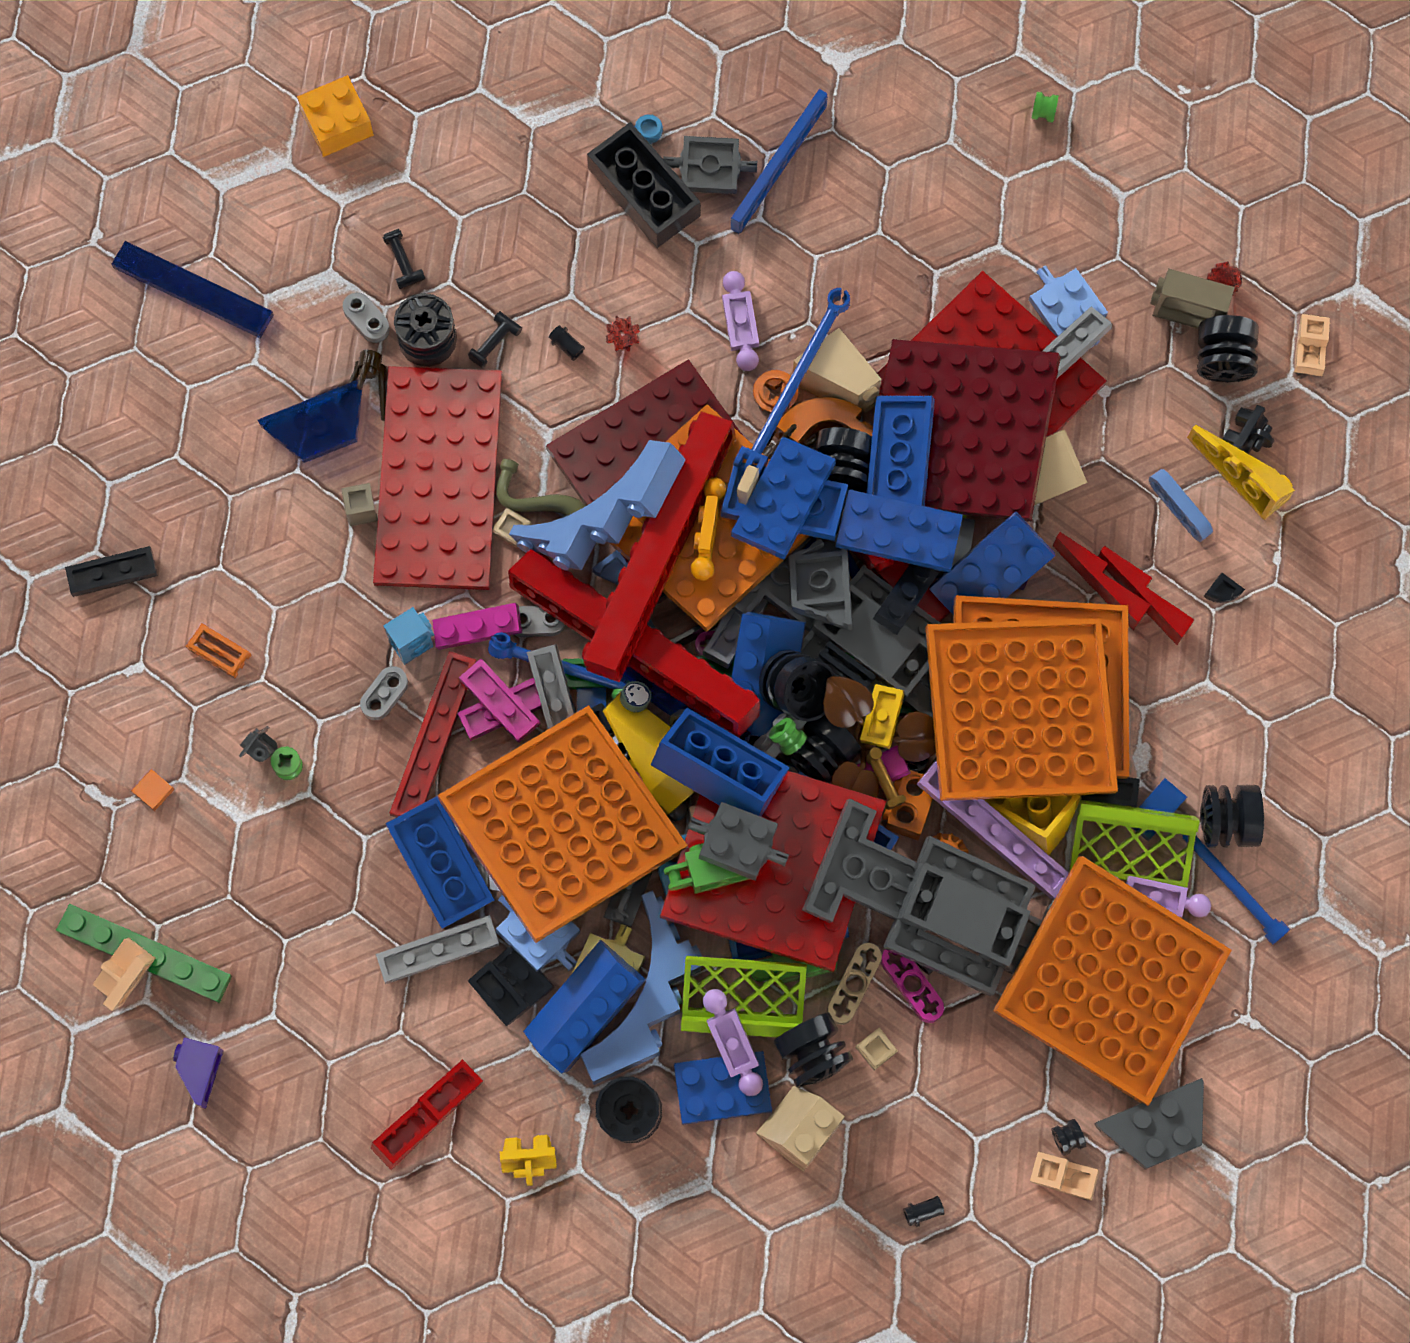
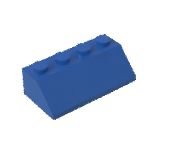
(759, 640)
(718, 764)
(583, 1007)

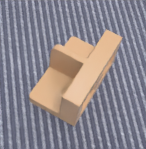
(123, 973)

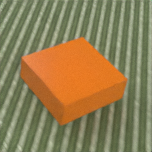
(152, 790)

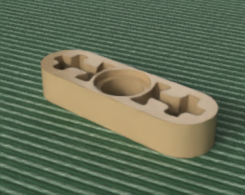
(856, 960)

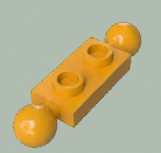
(703, 567)

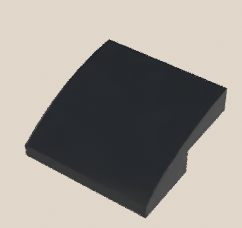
(510, 985)

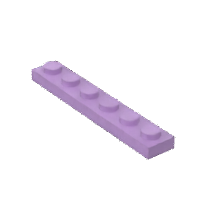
(1001, 837)

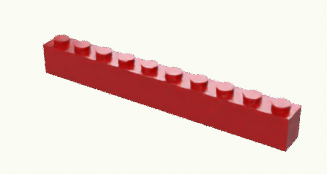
(657, 550)
(655, 656)

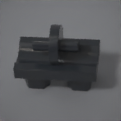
(1254, 433)

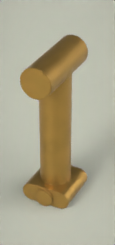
(874, 759)

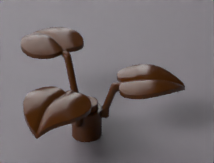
(850, 701)

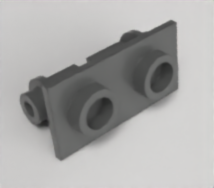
(258, 745)
(625, 904)

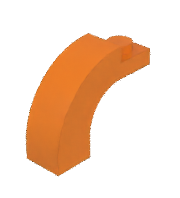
(821, 414)

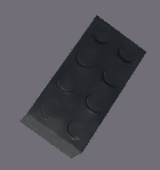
(644, 185)

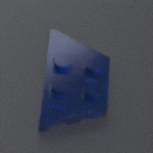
(318, 423)

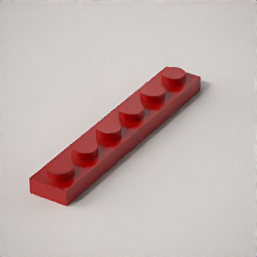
(433, 735)

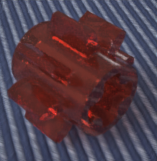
(1226, 275)
(630, 331)

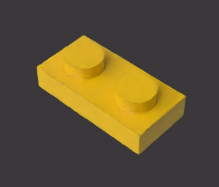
(882, 721)

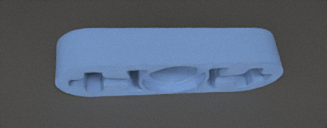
(1180, 505)

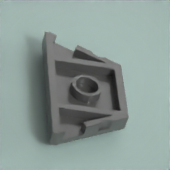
(822, 583)
(1162, 1129)

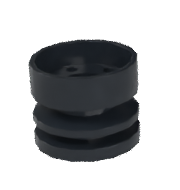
(433, 341)
(1227, 348)
(852, 455)
(795, 684)
(822, 747)
(1237, 815)
(813, 1050)
(619, 1095)

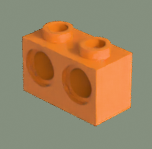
(917, 806)

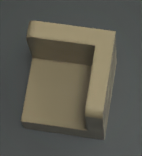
(359, 504)

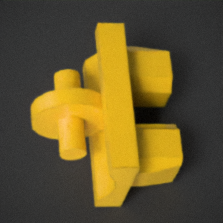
(528, 1162)

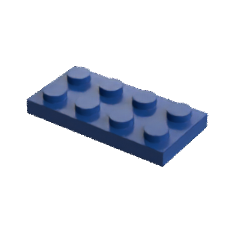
(901, 448)
(783, 498)
(822, 519)
(899, 531)
(996, 564)
(439, 862)

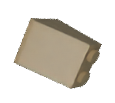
(841, 373)
(1059, 468)
(800, 1126)

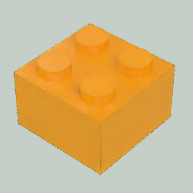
(335, 115)

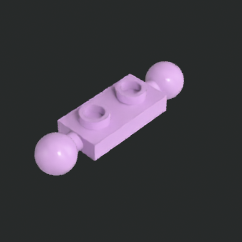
(740, 321)
(1172, 896)
(732, 1042)

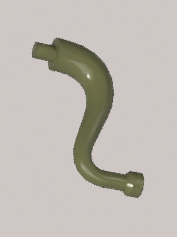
(553, 503)

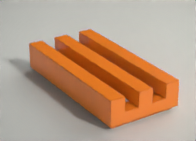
(238, 663)

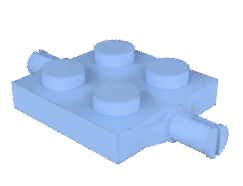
(1064, 300)
(545, 950)

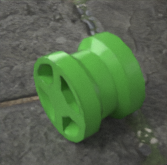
(1044, 107)
(787, 736)
(290, 768)

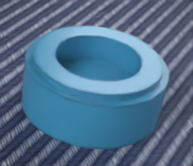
(650, 127)

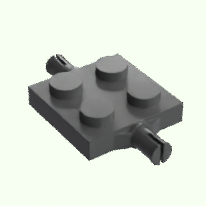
(711, 164)
(738, 841)

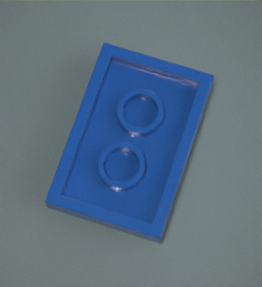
(711, 1094)

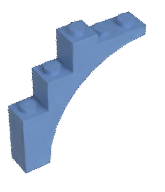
(606, 518)
(633, 1041)

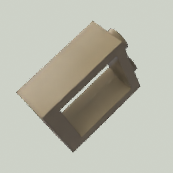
(1189, 298)

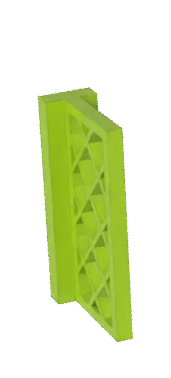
(1136, 818)
(754, 1023)

